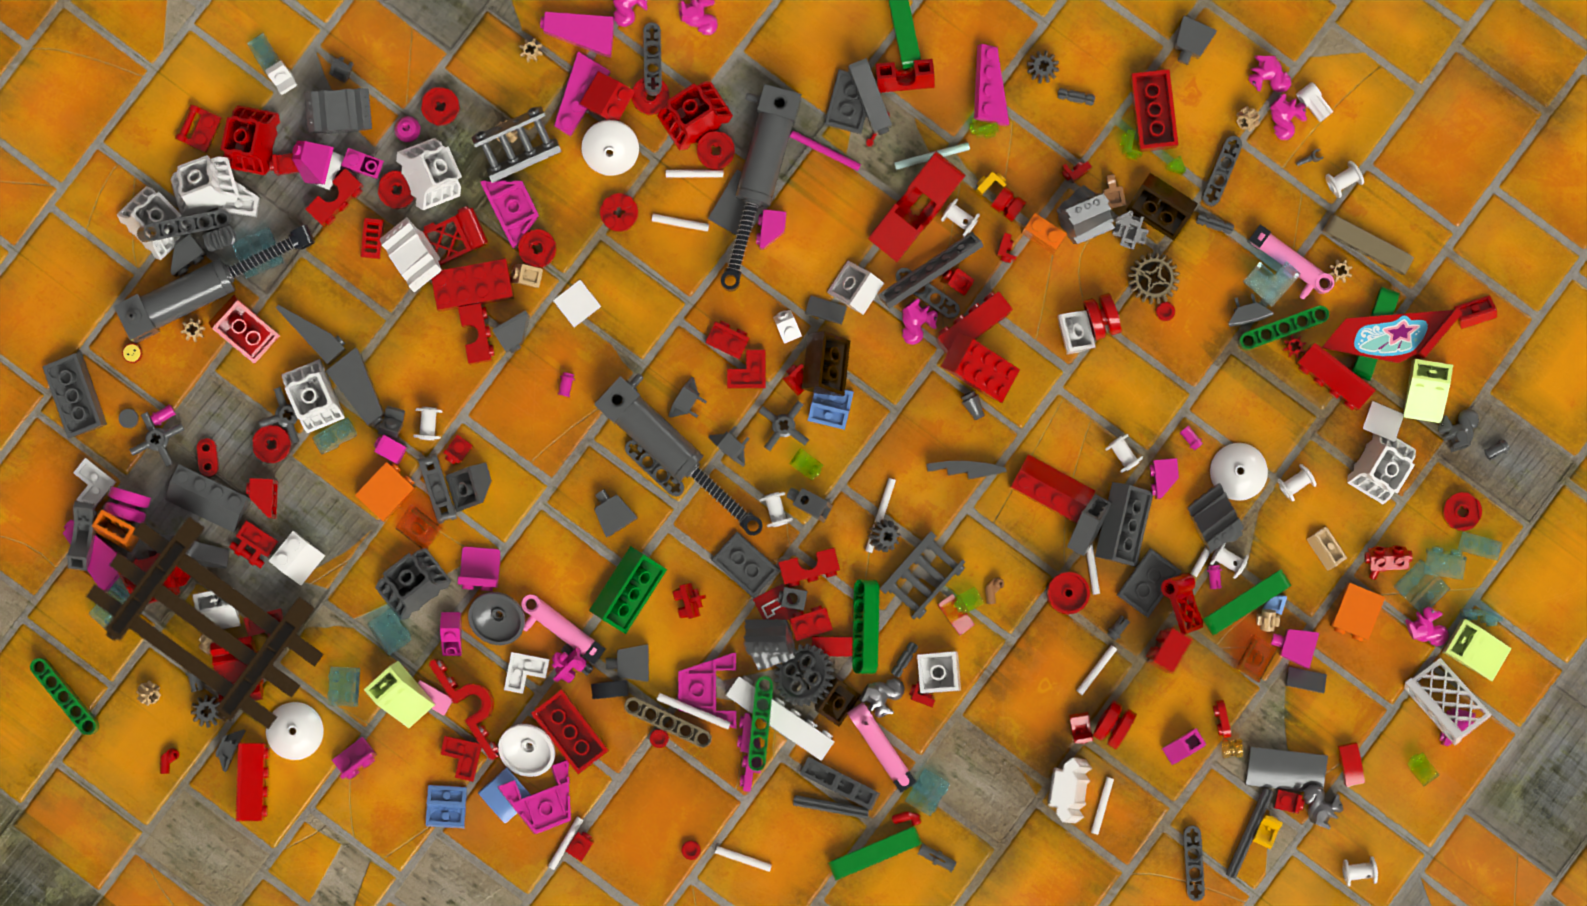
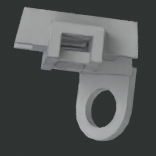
(1127, 231)

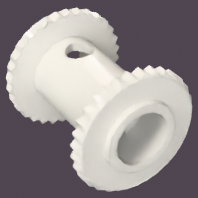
(1344, 179)
(958, 215)
(428, 423)
(1124, 453)
(1297, 482)
(776, 509)
(1227, 558)
(1360, 871)

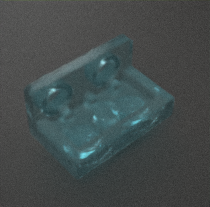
(1445, 563)
(389, 631)
(343, 686)
(927, 792)

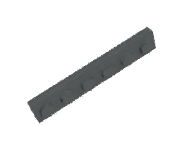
(930, 270)

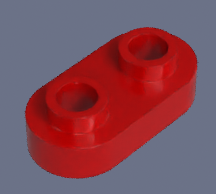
(206, 457)
(1223, 727)

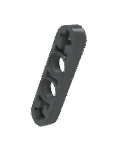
(652, 59)
(1220, 170)
(929, 290)
(653, 469)
(1191, 863)

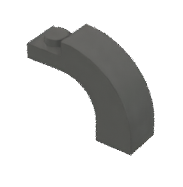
(83, 536)

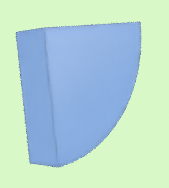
(1276, 603)

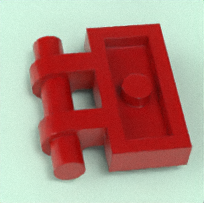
(258, 540)

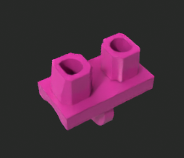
(564, 663)

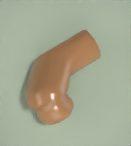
(991, 588)

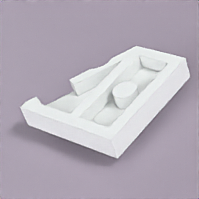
(246, 204)

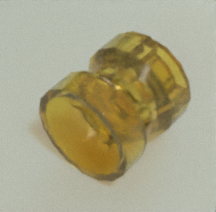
(1237, 748)

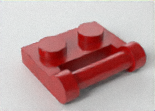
(204, 130)

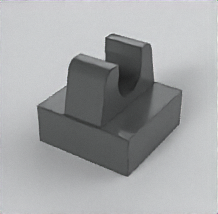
(341, 70)

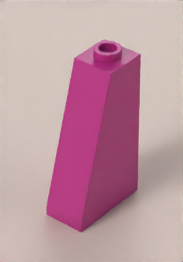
(585, 31)
(101, 557)

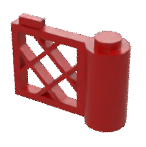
(467, 226)
(1180, 590)

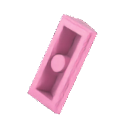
(439, 698)

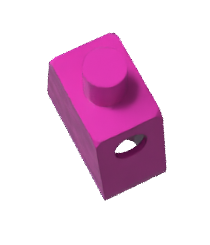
(1296, 646)

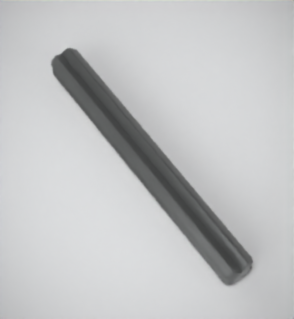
(1249, 833)

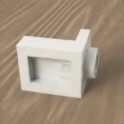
(281, 77)

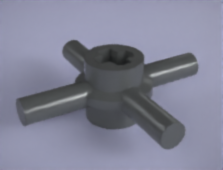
(278, 418)
(776, 426)
(163, 441)

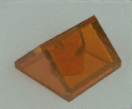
(418, 527)
(1255, 658)

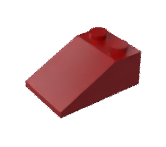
(243, 329)

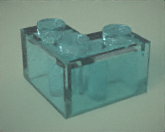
(1270, 285)

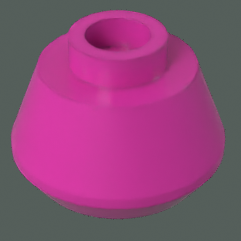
(409, 134)

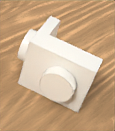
(787, 326)

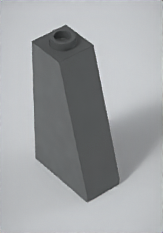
(870, 96)
(356, 385)

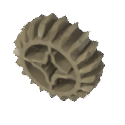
(1145, 274)

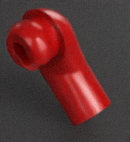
(166, 759)
(905, 816)

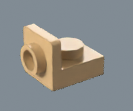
(526, 275)

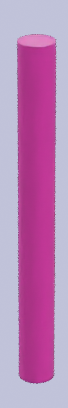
(825, 150)

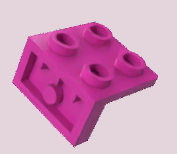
(354, 757)

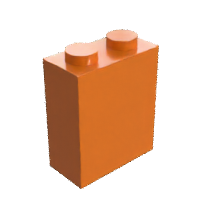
(1044, 233)
(386, 491)
(115, 530)
(1357, 612)

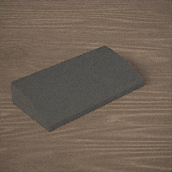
(74, 395)
(1285, 769)

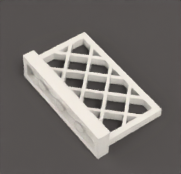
(1433, 709)

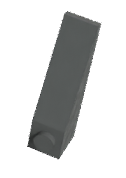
(322, 342)
(202, 553)

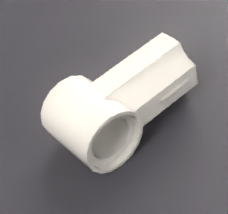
(1312, 98)
(334, 168)

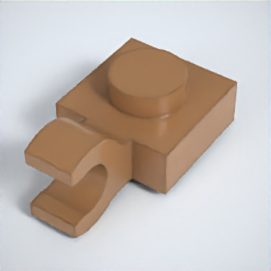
(1114, 193)

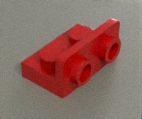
(727, 340)
(811, 623)

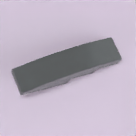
(973, 469)
(839, 783)

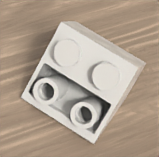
(216, 610)

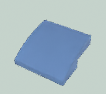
(831, 409)
(496, 800)
(446, 806)

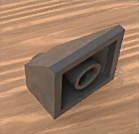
(513, 332)
(469, 486)

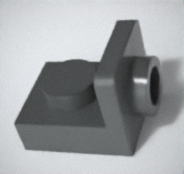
(392, 422)

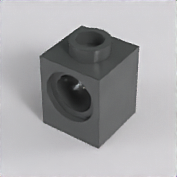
(801, 598)

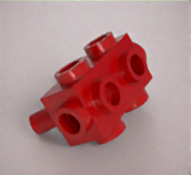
(1387, 558)

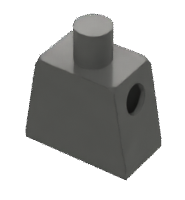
(1192, 39)
(815, 507)
(613, 513)
(631, 663)

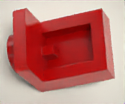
(794, 378)
(1081, 728)

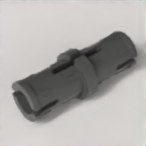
(949, 864)

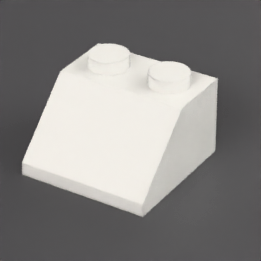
(855, 287)
(1076, 332)
(297, 558)
(939, 672)

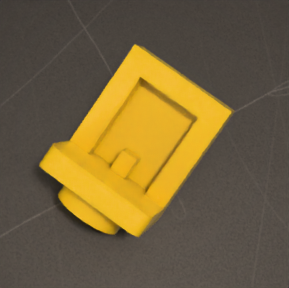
(985, 183)
(1267, 831)

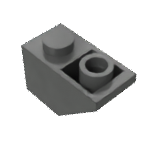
(186, 254)

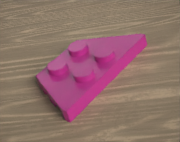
(511, 207)

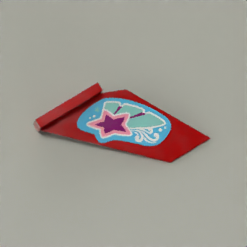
(1392, 336)

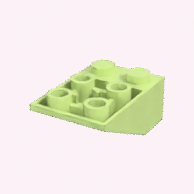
(1427, 390)
(1476, 649)
(399, 695)

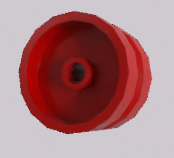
(1104, 316)
(1057, 597)
(1114, 724)

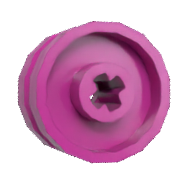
(127, 505)

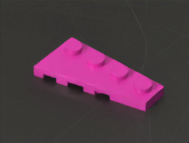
(581, 76)
(989, 88)

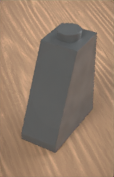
(1089, 525)

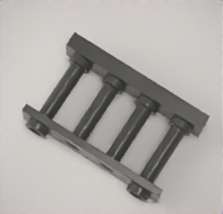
(516, 162)
(917, 558)

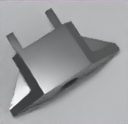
(1249, 313)
(686, 400)
(730, 446)
(228, 748)

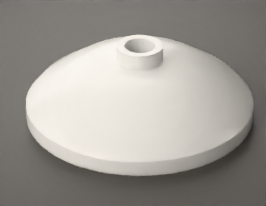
(610, 136)
(1225, 466)
(308, 731)
(526, 758)

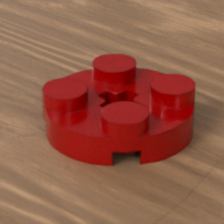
(648, 106)
(439, 117)
(715, 161)
(386, 188)
(612, 221)
(527, 253)
(282, 444)
(1470, 519)

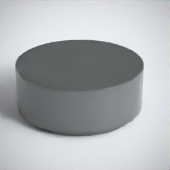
(128, 418)

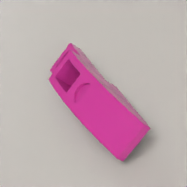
(744, 743)

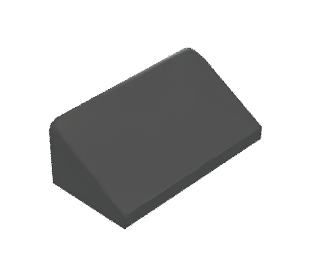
(826, 310)
(1306, 680)

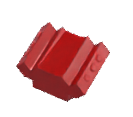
(694, 114)
(250, 139)
(174, 581)
(231, 667)

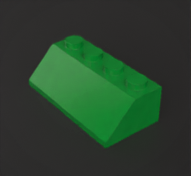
(628, 590)

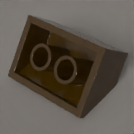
(1162, 206)
(826, 364)

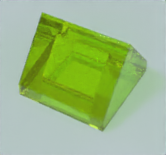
(1176, 166)

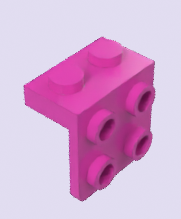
(479, 568)

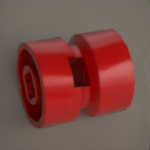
(1008, 204)

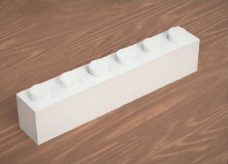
(782, 719)

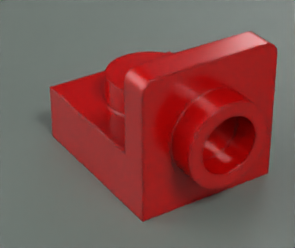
(283, 164)
(1079, 170)
(1006, 245)
(957, 280)
(457, 450)
(924, 698)
(1289, 801)
(580, 845)

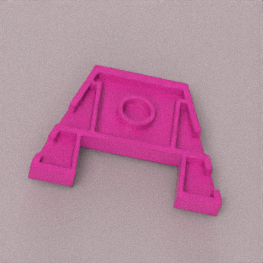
(698, 686)
(543, 808)

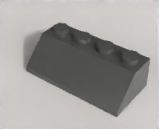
(206, 498)
(1124, 524)

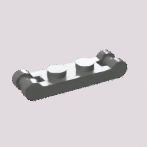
(437, 488)

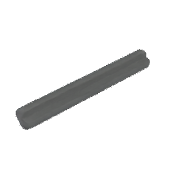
(830, 806)

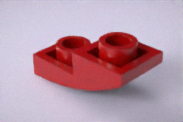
(834, 646)
(1351, 764)

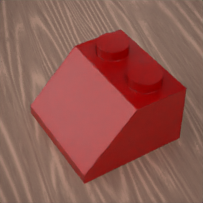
(606, 97)
(264, 495)

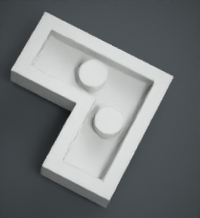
(97, 481)
(521, 666)

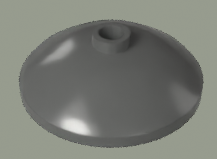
(496, 627)

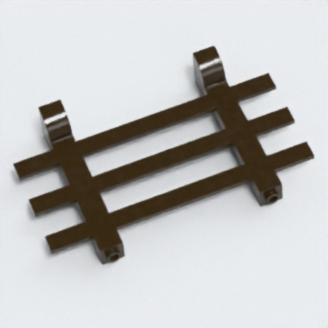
(150, 586)

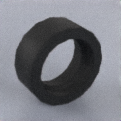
(609, 689)

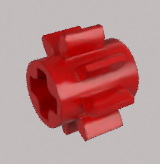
(1299, 345)

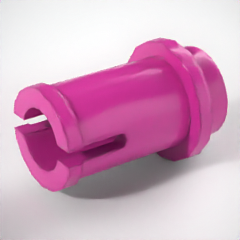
(566, 383)
(162, 415)
(1191, 438)
(1214, 576)

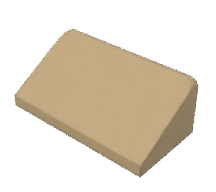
(1326, 548)

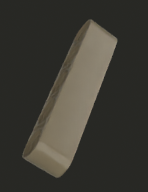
(1368, 244)
(658, 722)

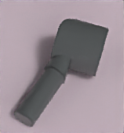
(1312, 157)

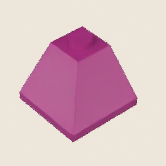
(312, 161)

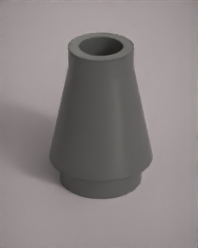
(972, 404)

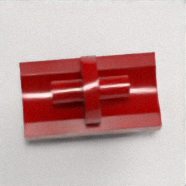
(691, 600)

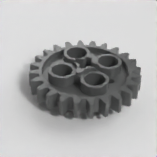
(819, 667)

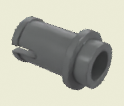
(1497, 449)
(1118, 627)
(192, 680)

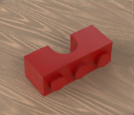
(918, 77)
(348, 188)
(480, 350)
(826, 565)

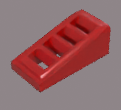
(367, 221)

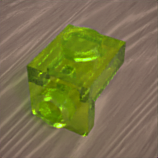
(986, 131)
(1127, 140)
(806, 464)
(968, 601)
(1422, 769)

